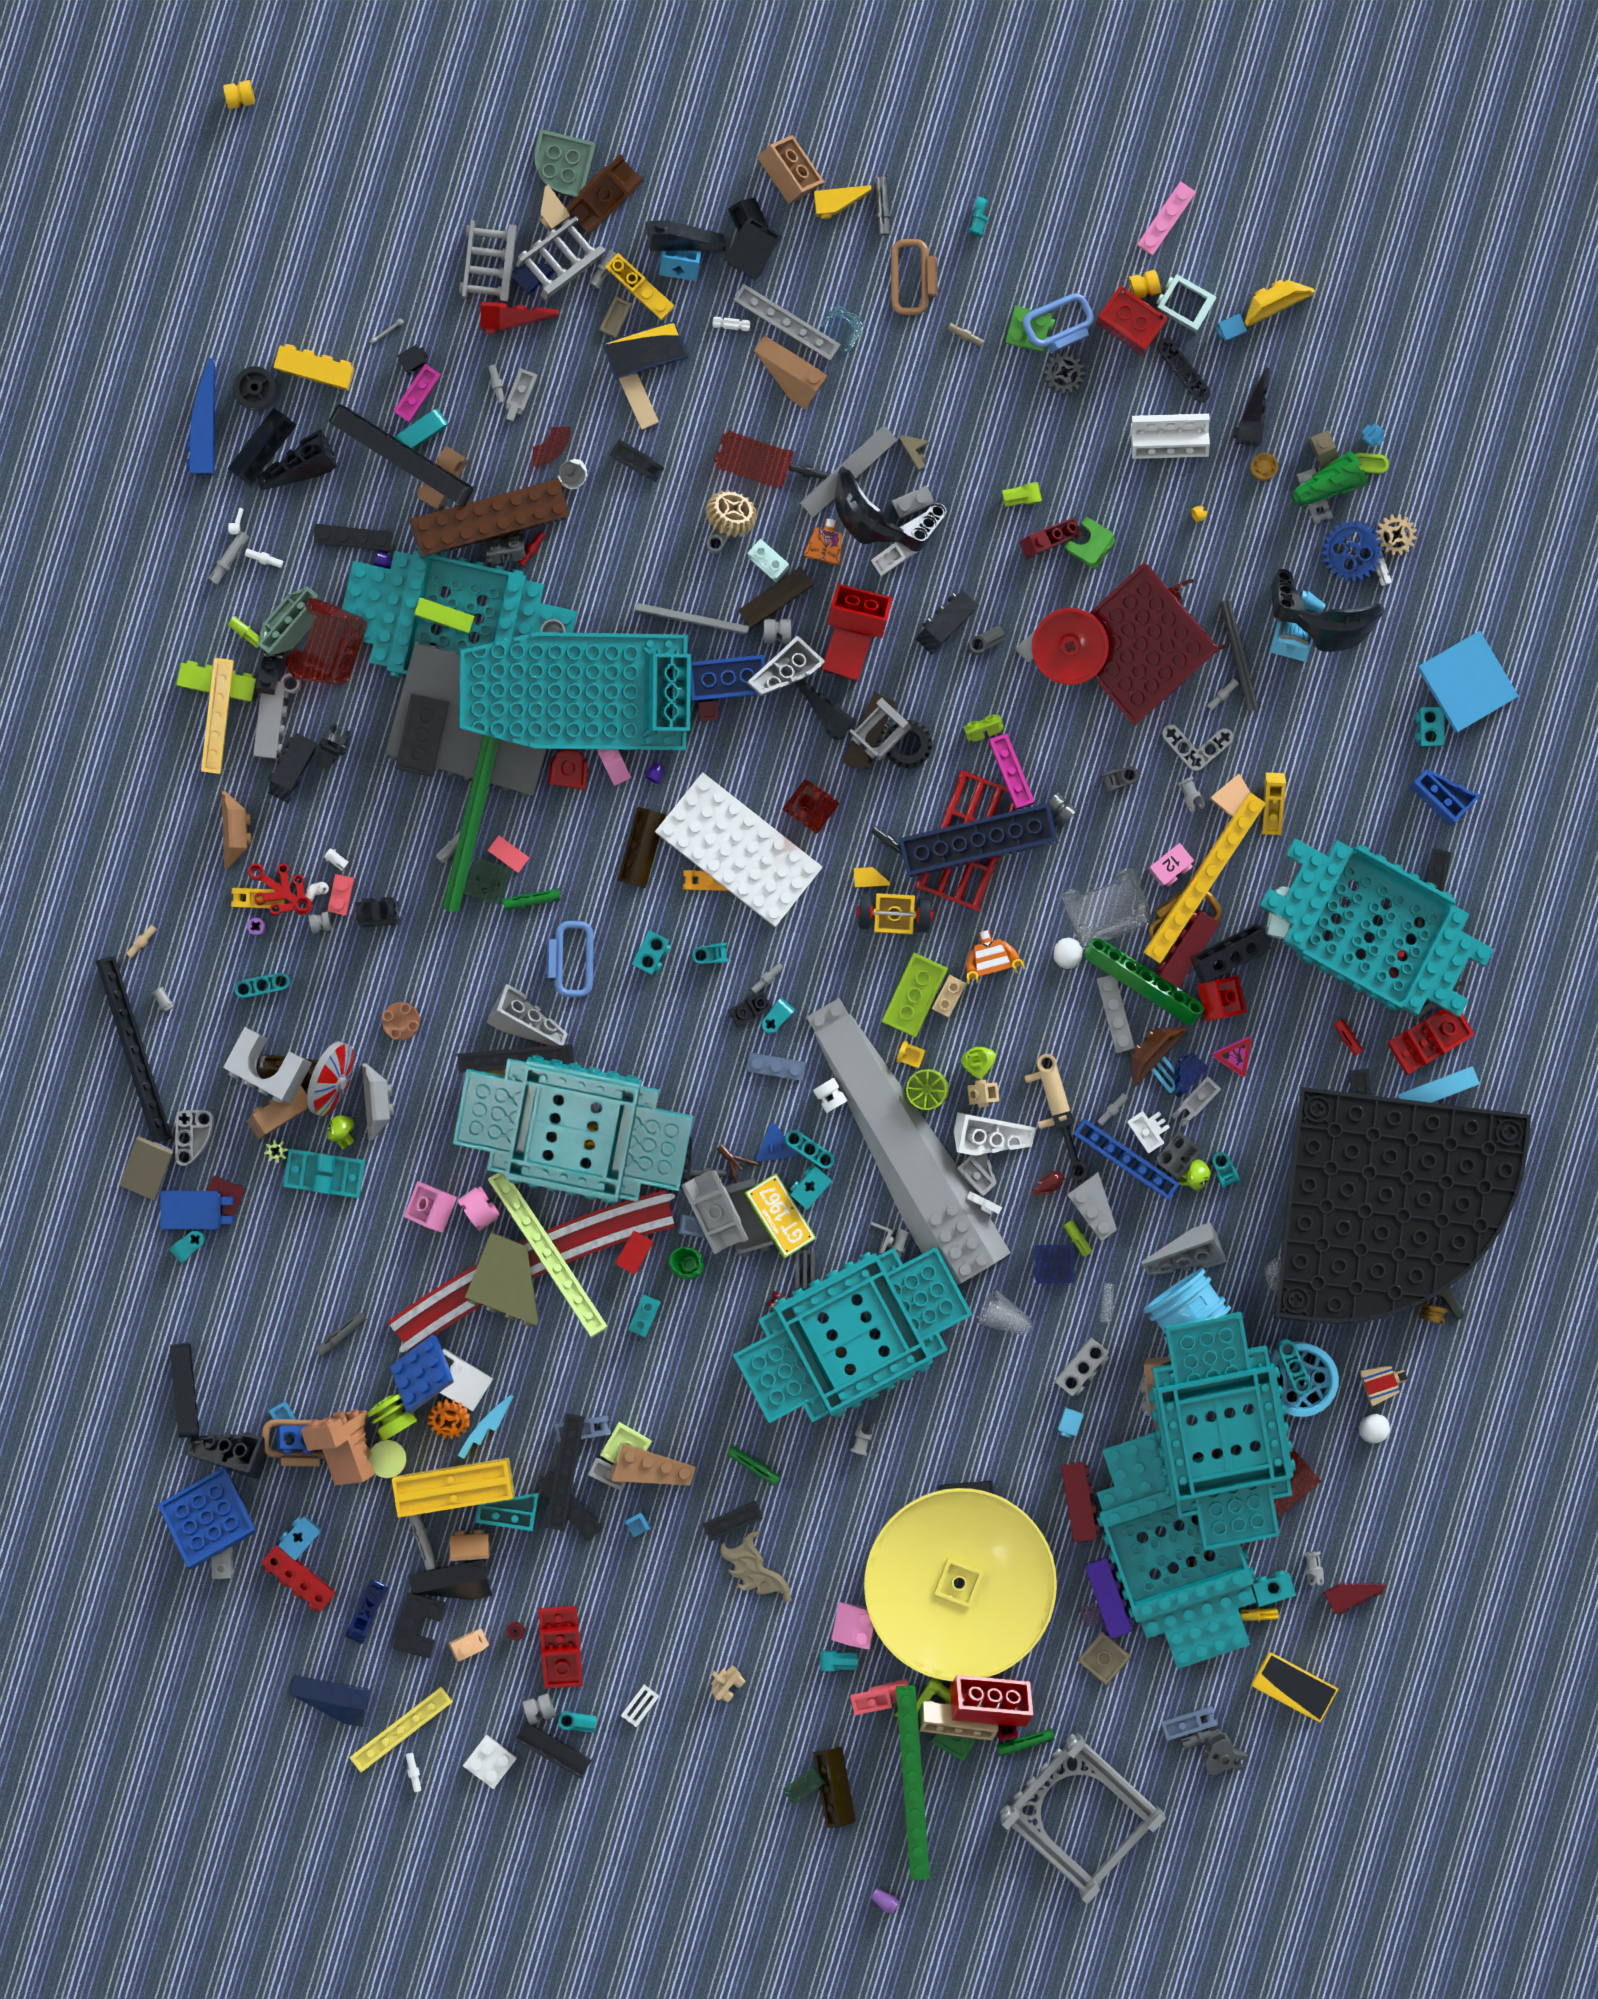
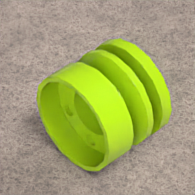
(391, 1417)

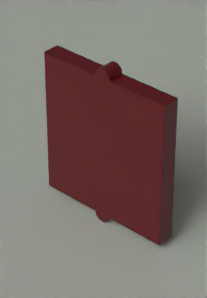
(227, 1189)

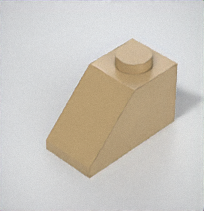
(552, 210)

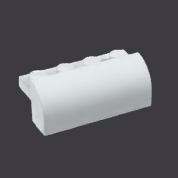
(1170, 436)

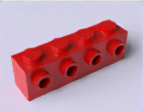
(299, 1578)

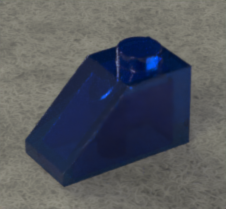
(527, 280)
(1187, 1072)

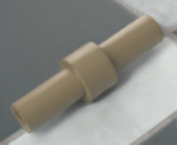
(965, 335)

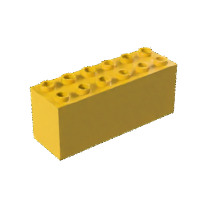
(453, 1487)

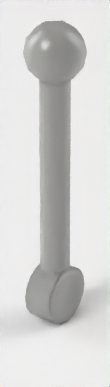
(399, 322)

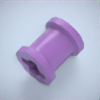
(250, 926)

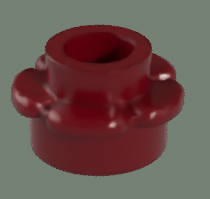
(520, 1630)

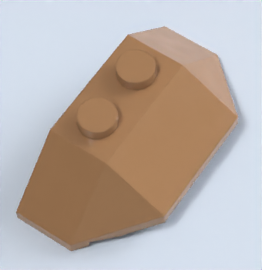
(234, 830)

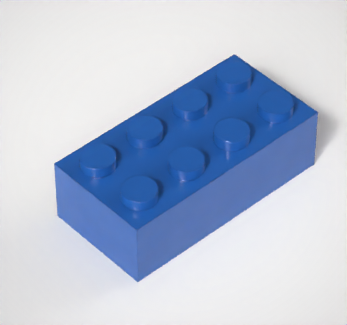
(724, 678)

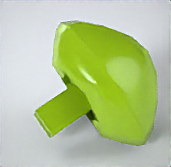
(978, 1061)
(339, 1129)
(1196, 1176)

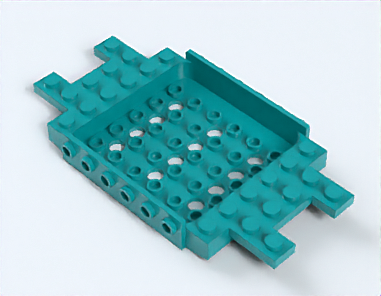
(1431, 962)

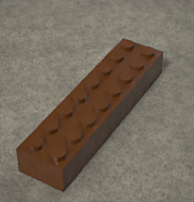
(489, 518)

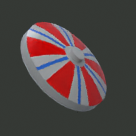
(330, 1078)

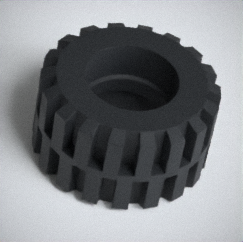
(920, 756)

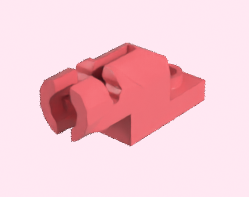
(877, 1698)

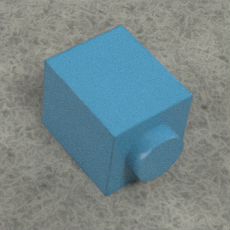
(1231, 328)

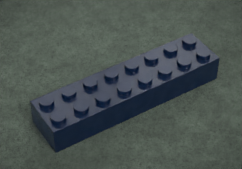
(978, 840)

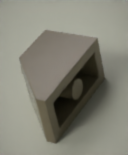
(1323, 448)

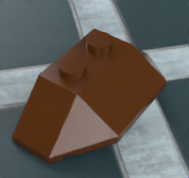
(1153, 1050)

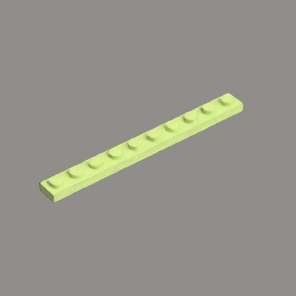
(548, 1254)

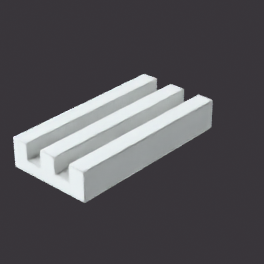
(630, 1718)

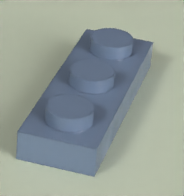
(776, 1066)

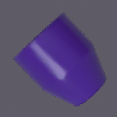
(382, 560)
(655, 773)

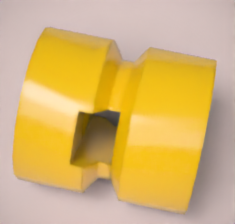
(239, 94)
(1147, 284)

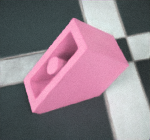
(614, 765)

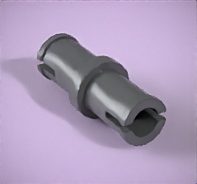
(1199, 1738)

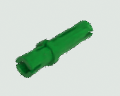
(531, 899)
(753, 1465)
(1025, 1742)

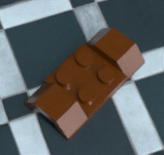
(603, 194)

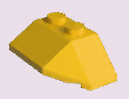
(1275, 299)

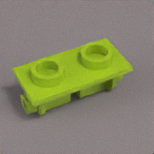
(991, 724)

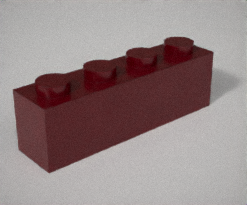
(1189, 943)
(1078, 1501)

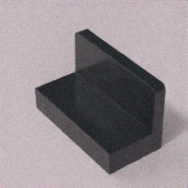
(743, 210)

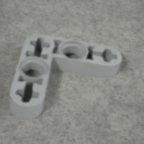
(1200, 753)

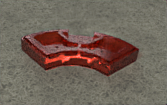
(552, 446)

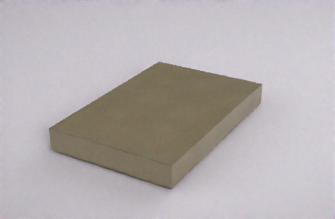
(146, 1168)

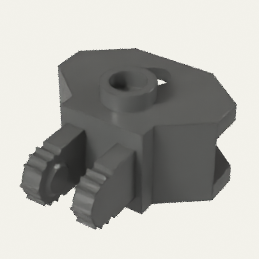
(1221, 1754)

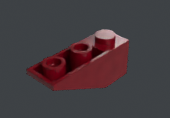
(1049, 538)
(1347, 1594)

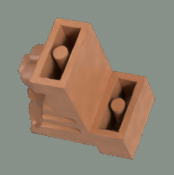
(343, 1445)

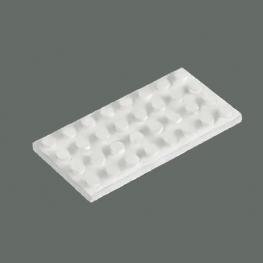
(738, 849)

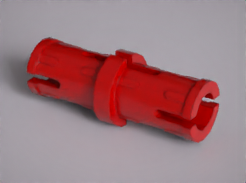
(1348, 1037)

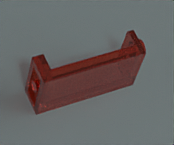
(754, 459)

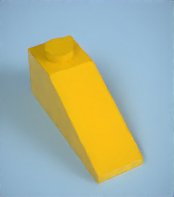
(836, 200)
(1274, 798)

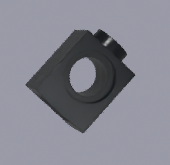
(413, 359)

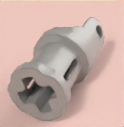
(1191, 794)
(862, 1439)
(1314, 1568)

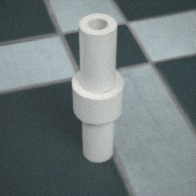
(264, 558)
(413, 1772)

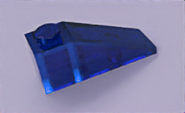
(366, 1611)

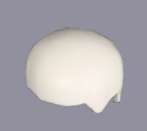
(1068, 953)
(1374, 1428)

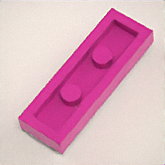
(417, 393)

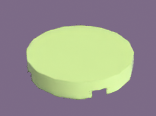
(387, 1458)

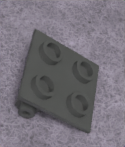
(505, 545)

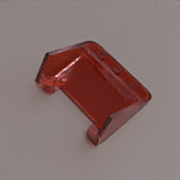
(330, 646)

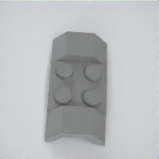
(714, 1211)

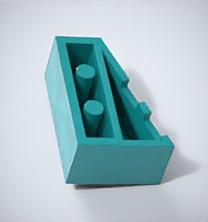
(511, 1513)

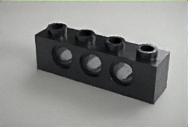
(1221, 952)

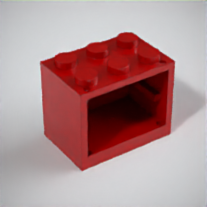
(1131, 320)

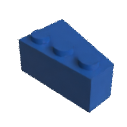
(1443, 796)

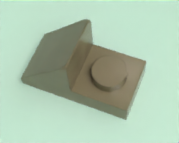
(911, 446)

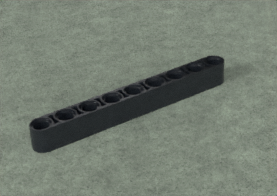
(401, 455)

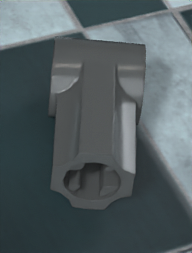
(987, 639)

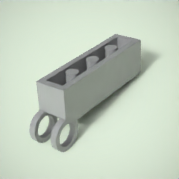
(270, 720)

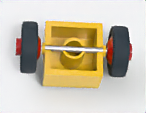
(894, 913)

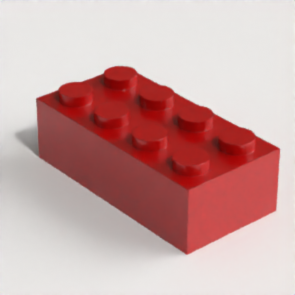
(991, 1701)

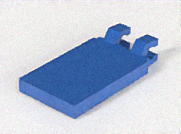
(193, 1209)

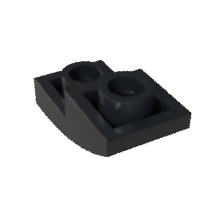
(750, 1008)

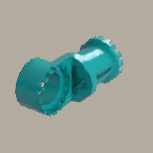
(979, 220)

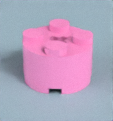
(478, 1209)

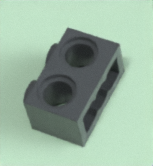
(1178, 1155)

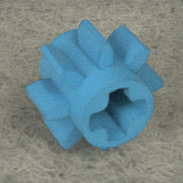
(1373, 435)

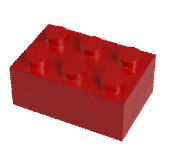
(859, 610)

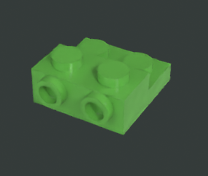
(1040, 325)

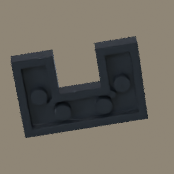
(407, 1637)

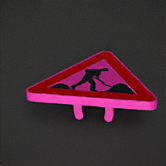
(1235, 1055)

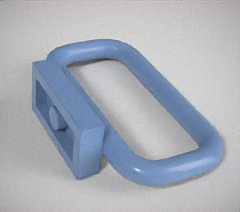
(1067, 337)
(554, 959)

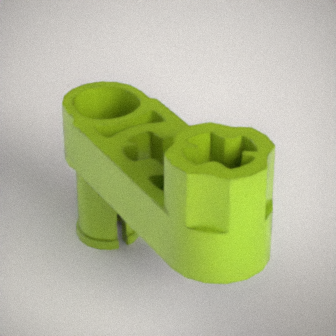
(933, 1687)

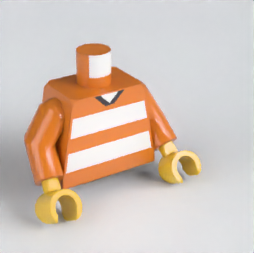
(991, 957)

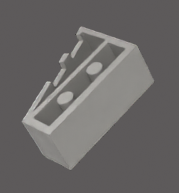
(1093, 1206)

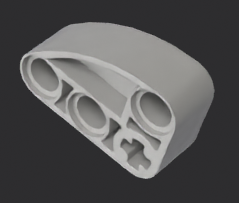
(198, 1132)

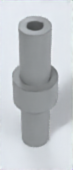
(496, 384)
(1222, 694)
(767, 978)
(1112, 1109)

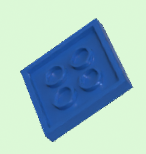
(421, 1374)

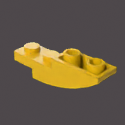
(639, 286)

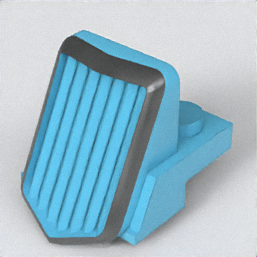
(1291, 641)

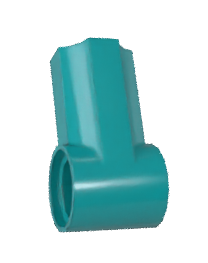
(833, 1660)
(579, 1722)

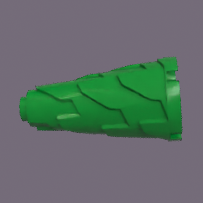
(1336, 478)

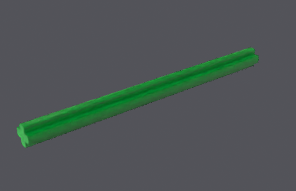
(471, 823)

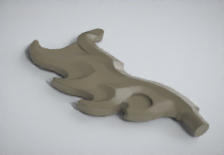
(750, 1569)

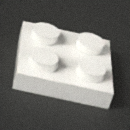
(490, 1761)

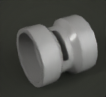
(320, 922)

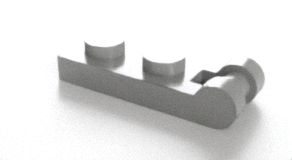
(1317, 518)

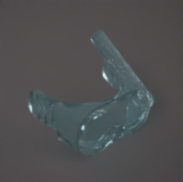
(839, 311)

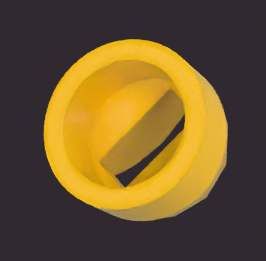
(1198, 513)

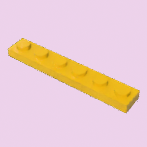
(217, 715)

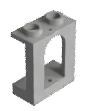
(861, 732)

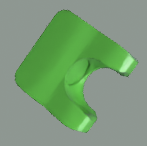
(1096, 548)

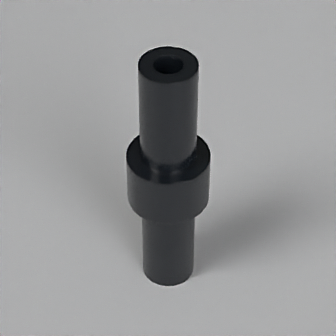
(808, 471)
(887, 840)

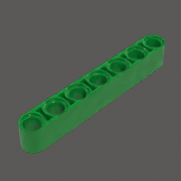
(1143, 981)

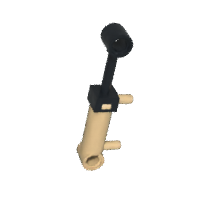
(1058, 1107)

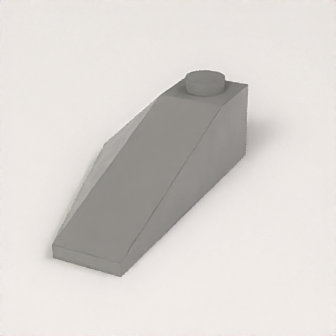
(788, 666)
(520, 1018)
(1192, 1249)

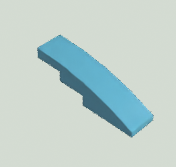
(1442, 1087)
(491, 1422)

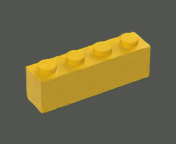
(313, 367)

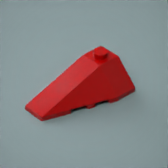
(501, 318)

